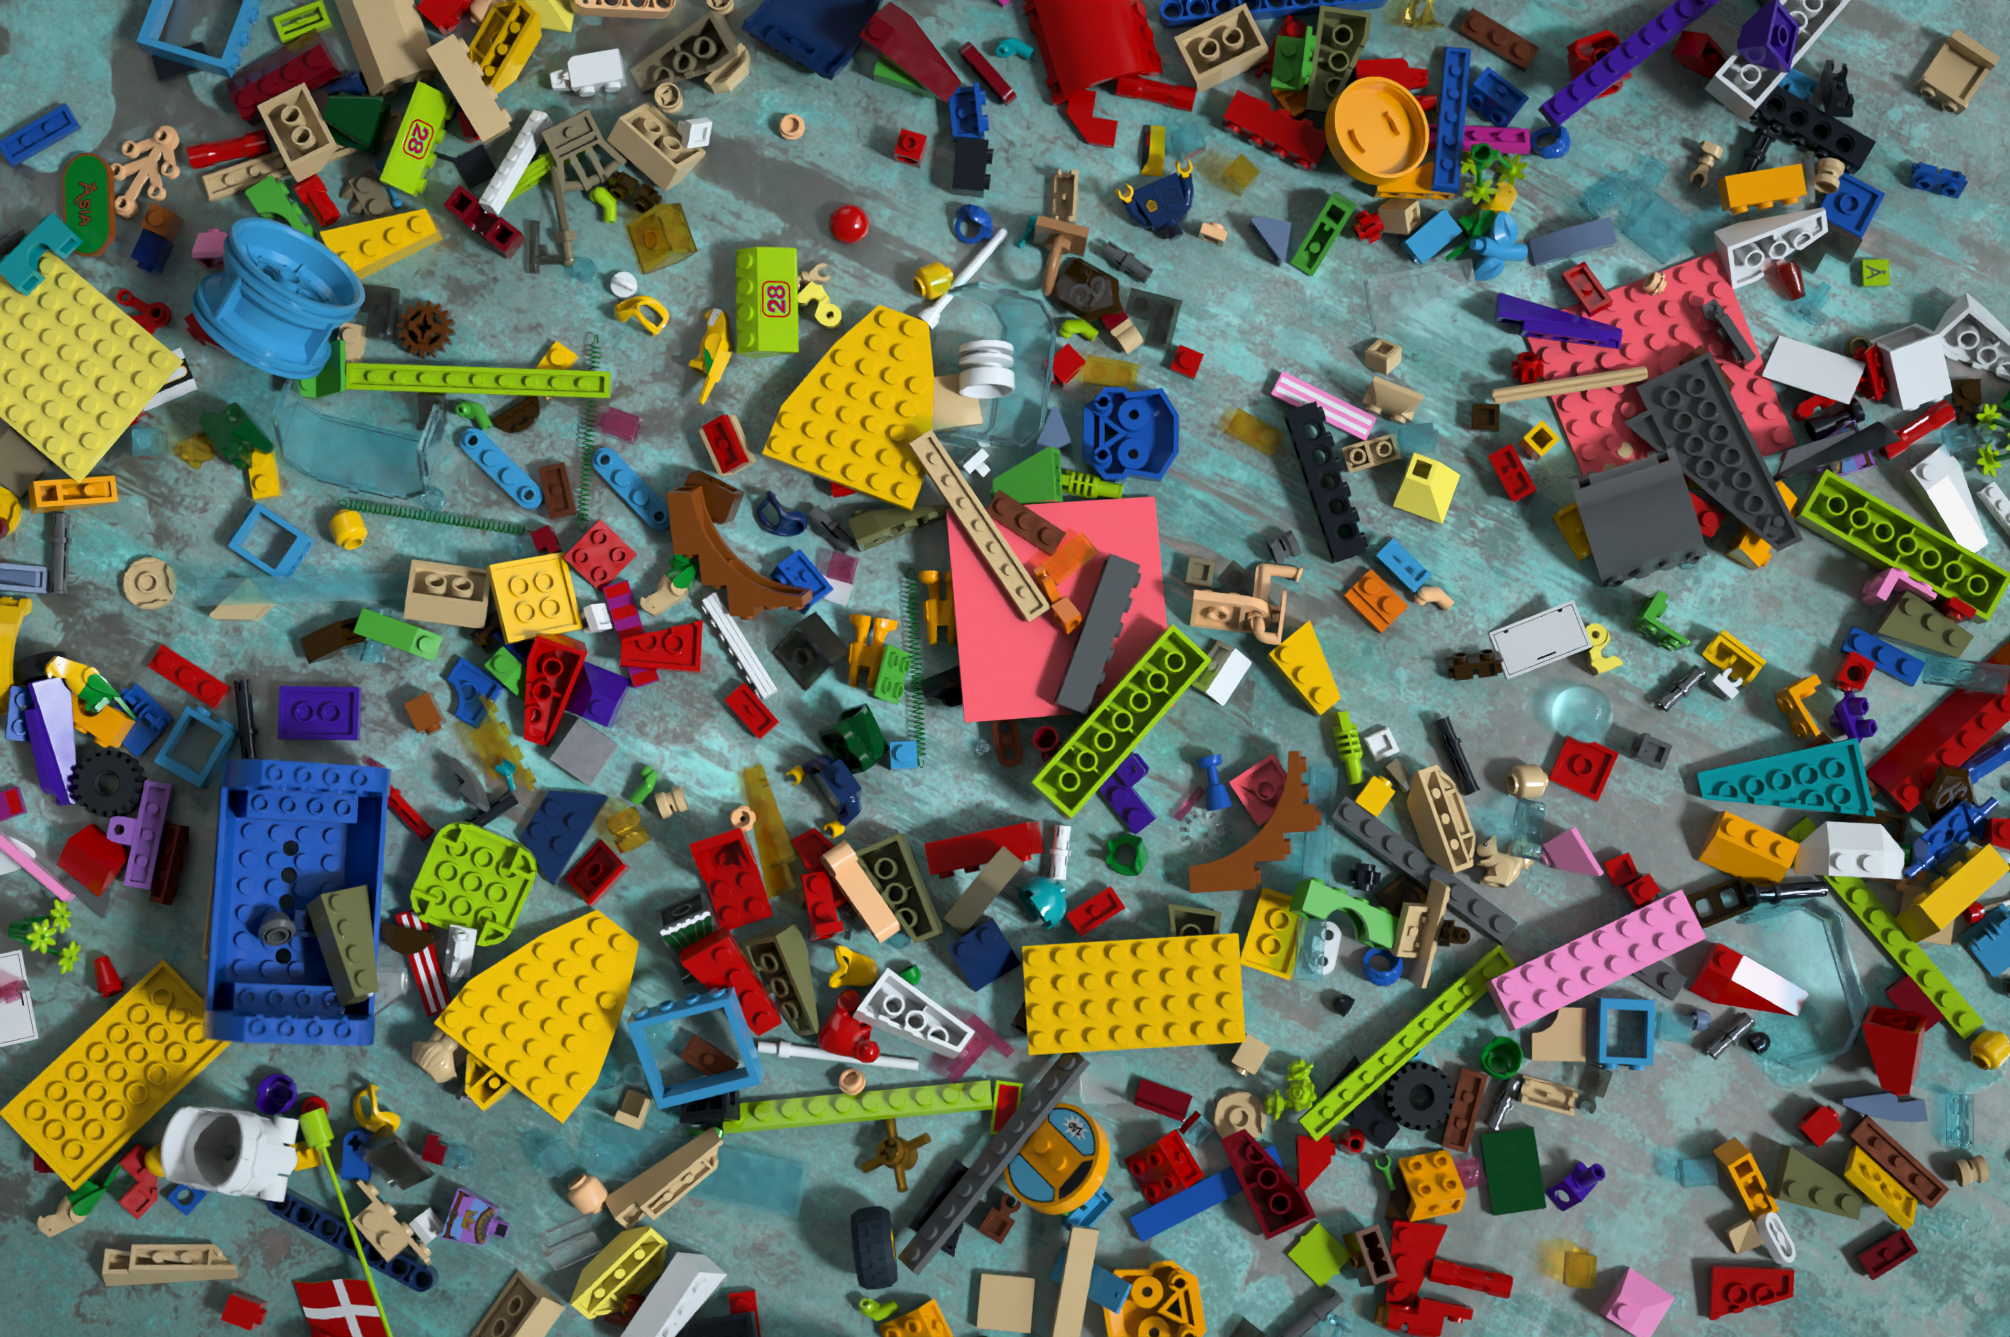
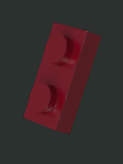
(1887, 1253)

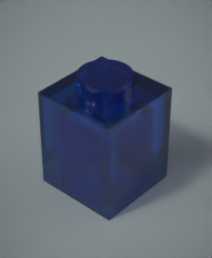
(151, 252)

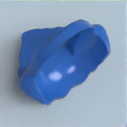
(1555, 150)
(977, 214)
(1382, 978)

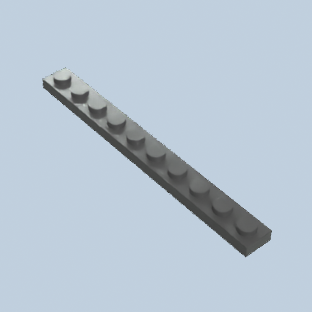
(992, 1161)

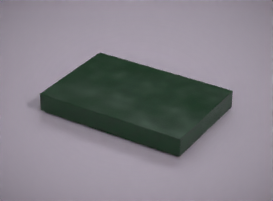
(1512, 1171)

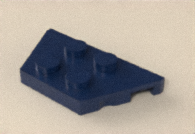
(560, 828)

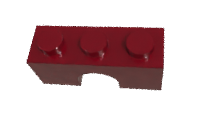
(488, 226)

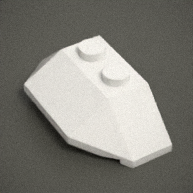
(1850, 852)

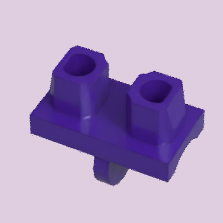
(1849, 717)

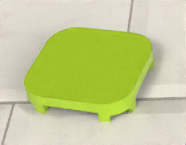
(474, 881)

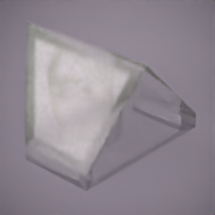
(391, 985)

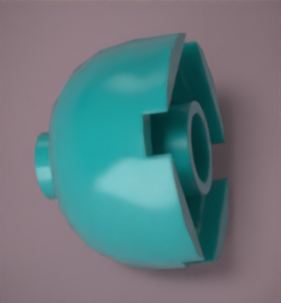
(1043, 900)

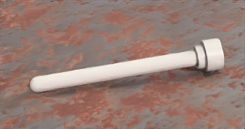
(931, 314)

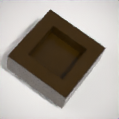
(1485, 417)

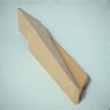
(666, 1181)

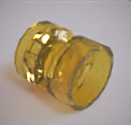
(628, 831)

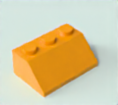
(1750, 548)
(1747, 850)

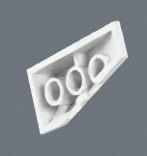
(1758, 244)
(1975, 337)
(1945, 494)

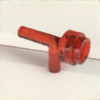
(629, 1308)

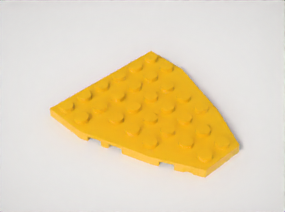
(863, 410)
(548, 1011)

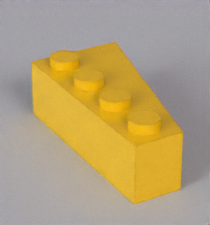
(382, 241)
(1953, 893)

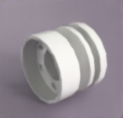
(986, 369)

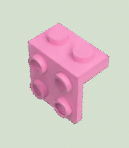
(1879, 588)

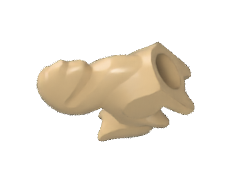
(1500, 867)

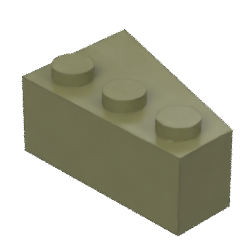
(1813, 1186)

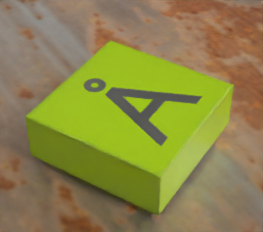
(1875, 273)

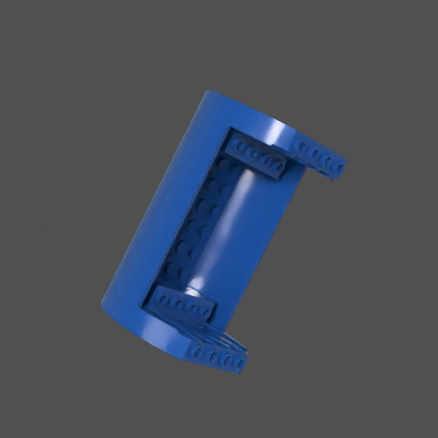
(339, 833)

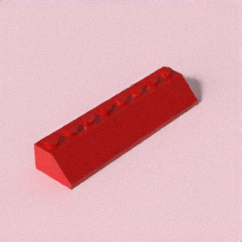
(1941, 739)

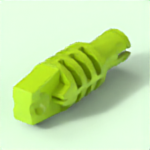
(1089, 485)
(1348, 747)

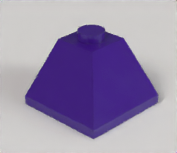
(1769, 37)
(597, 694)

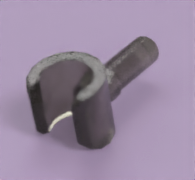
(849, 911)

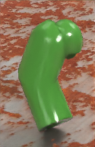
(474, 411)
(646, 787)

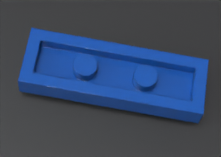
(39, 135)
(1887, 657)

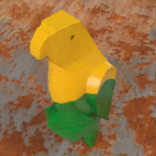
(1481, 220)
(86, 684)

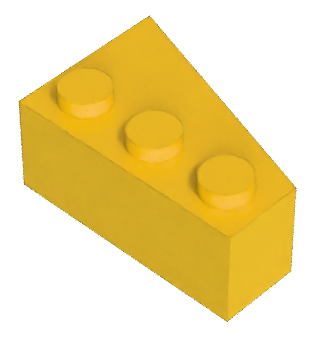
(1306, 669)

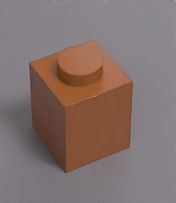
(162, 222)
(425, 714)

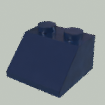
(984, 955)

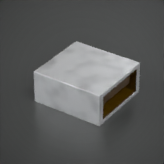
(585, 752)

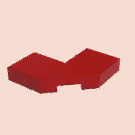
(1093, 130)
(144, 1190)

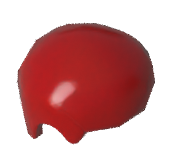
(848, 224)

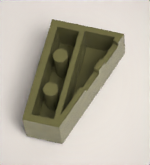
(1921, 627)

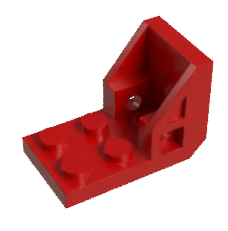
(732, 878)

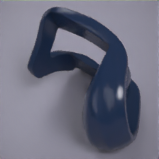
(789, 523)

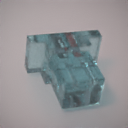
(982, 747)

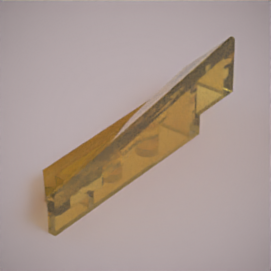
(770, 833)

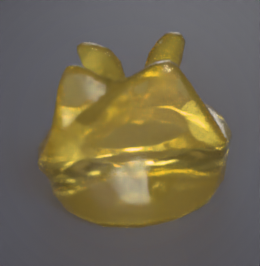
(1425, 21)
(195, 449)

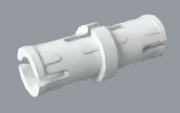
(1060, 852)

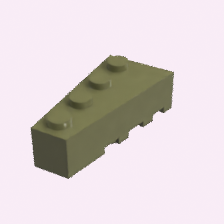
(900, 883)
(1193, 921)
(346, 942)

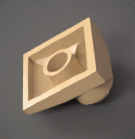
(1391, 400)

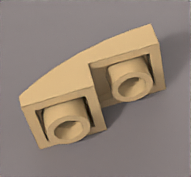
(1371, 453)

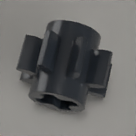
(1364, 877)

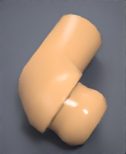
(1432, 594)

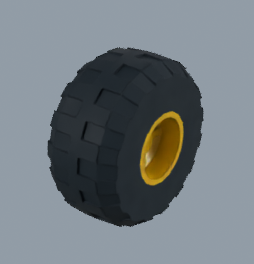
(874, 1247)

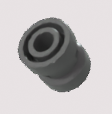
(1283, 547)

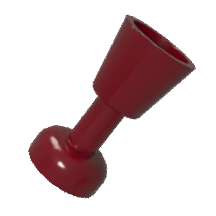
(1046, 741)

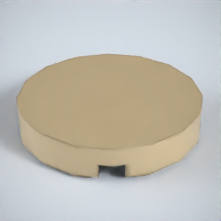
(150, 583)
(1239, 1111)

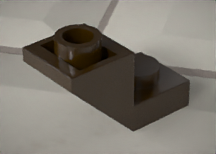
(330, 640)

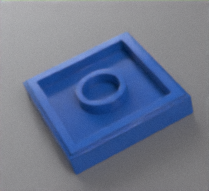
(1852, 205)

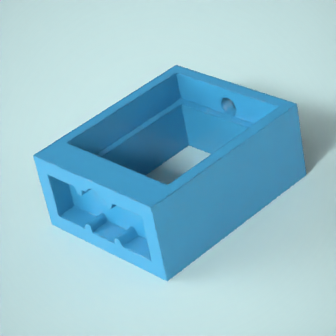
(293, 556)
(204, 778)
(1600, 1042)

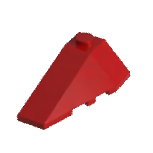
(550, 677)

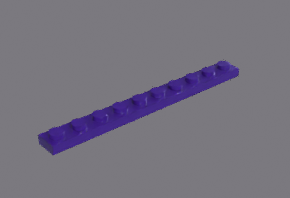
(1623, 59)

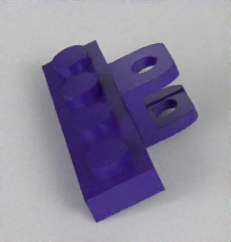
(1124, 798)

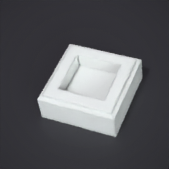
(1381, 744)

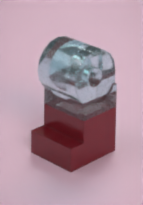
(534, 543)
(446, 1154)

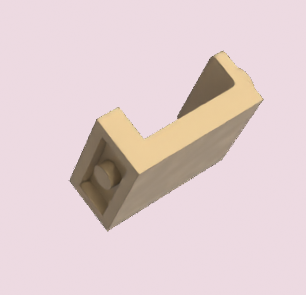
(1956, 72)

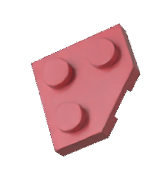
(1260, 788)

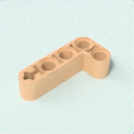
(623, 9)
(860, 892)

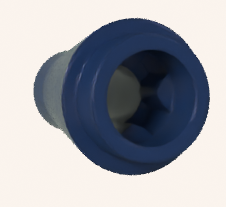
(351, 83)

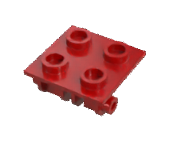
(600, 555)

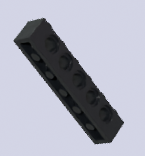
(1811, 118)
(1295, 421)

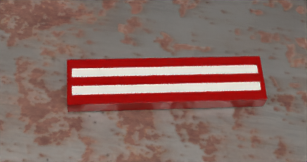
(427, 969)

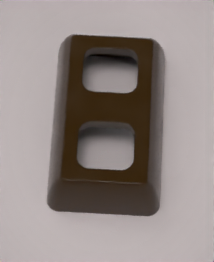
(1720, 912)

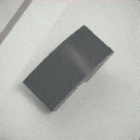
(470, 787)

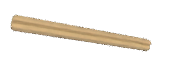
(1569, 385)

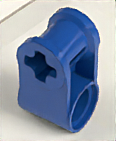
(353, 1165)

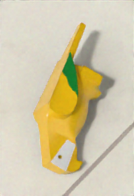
(714, 351)

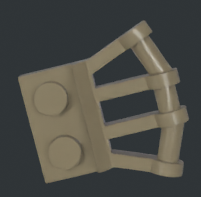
(574, 136)

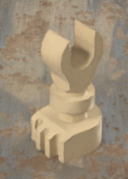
(1710, 152)
(806, 277)

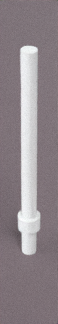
(786, 1050)

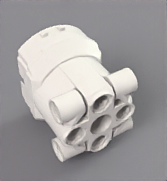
(230, 1152)

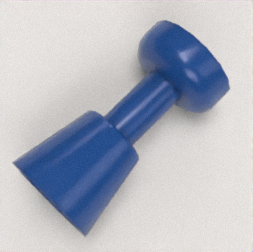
(1216, 793)

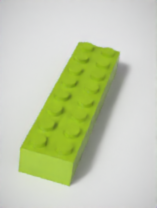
(1897, 540)
(1119, 722)

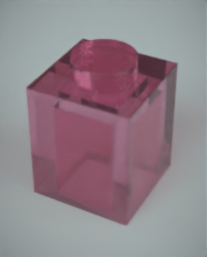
(620, 425)

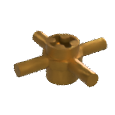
(896, 1154)

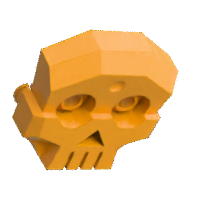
(1145, 1312)

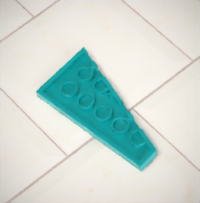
(1810, 778)

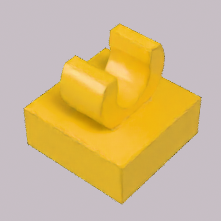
(306, 1156)

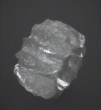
(1203, 821)

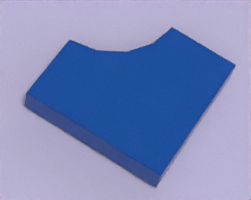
(470, 684)

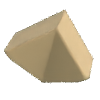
(1383, 356)
(1743, 1236)

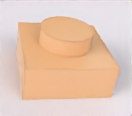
(1213, 233)

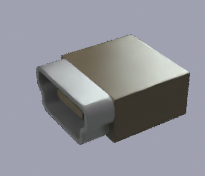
(1398, 775)

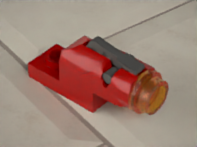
(1421, 1320)

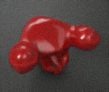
(847, 1035)

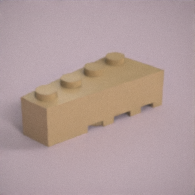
(469, 89)

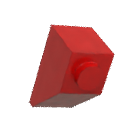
(1699, 53)
(1312, 1157)

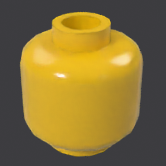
(932, 280)
(348, 529)
(1990, 1050)

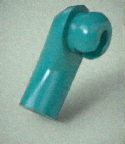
(1012, 47)

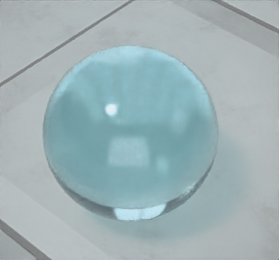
(1582, 714)

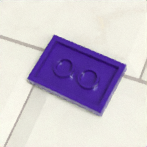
(319, 713)

